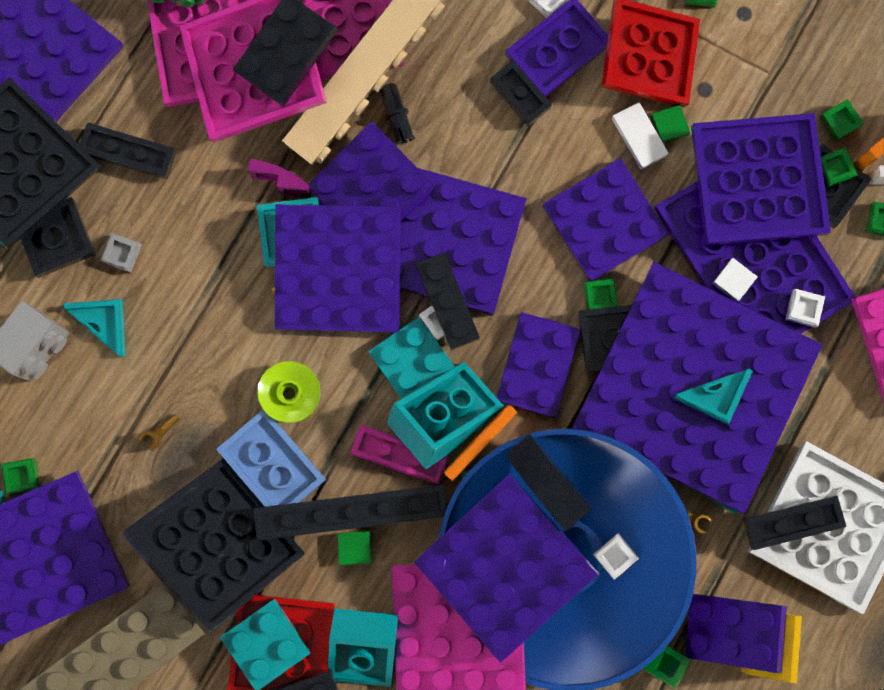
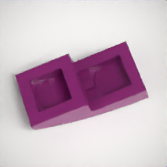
(287, 182)

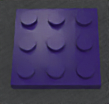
(372, 174)
(605, 220)

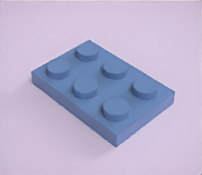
(270, 462)

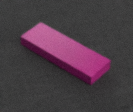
(393, 454)

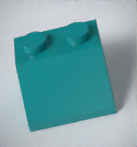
(362, 647)

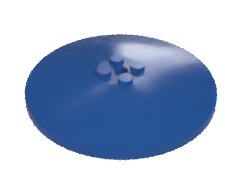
(611, 623)

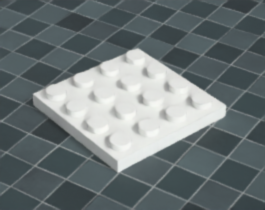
(842, 561)

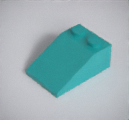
(443, 414)

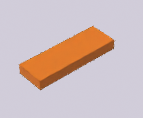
(480, 442)

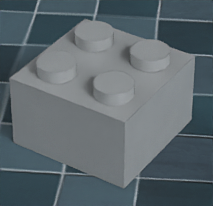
(29, 341)

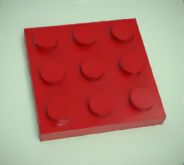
(650, 52)
(312, 622)

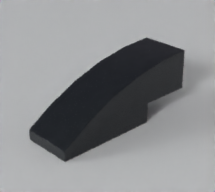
(548, 482)

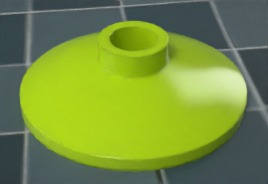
(289, 376)

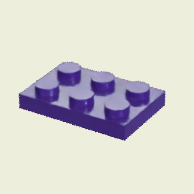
(559, 46)
(538, 365)
(736, 632)

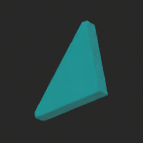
(103, 319)
(717, 397)

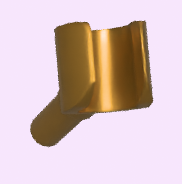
(159, 432)
(694, 518)

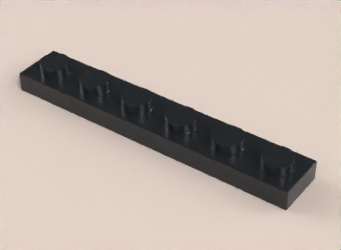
(349, 512)

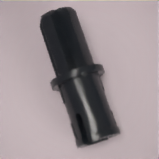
(396, 113)

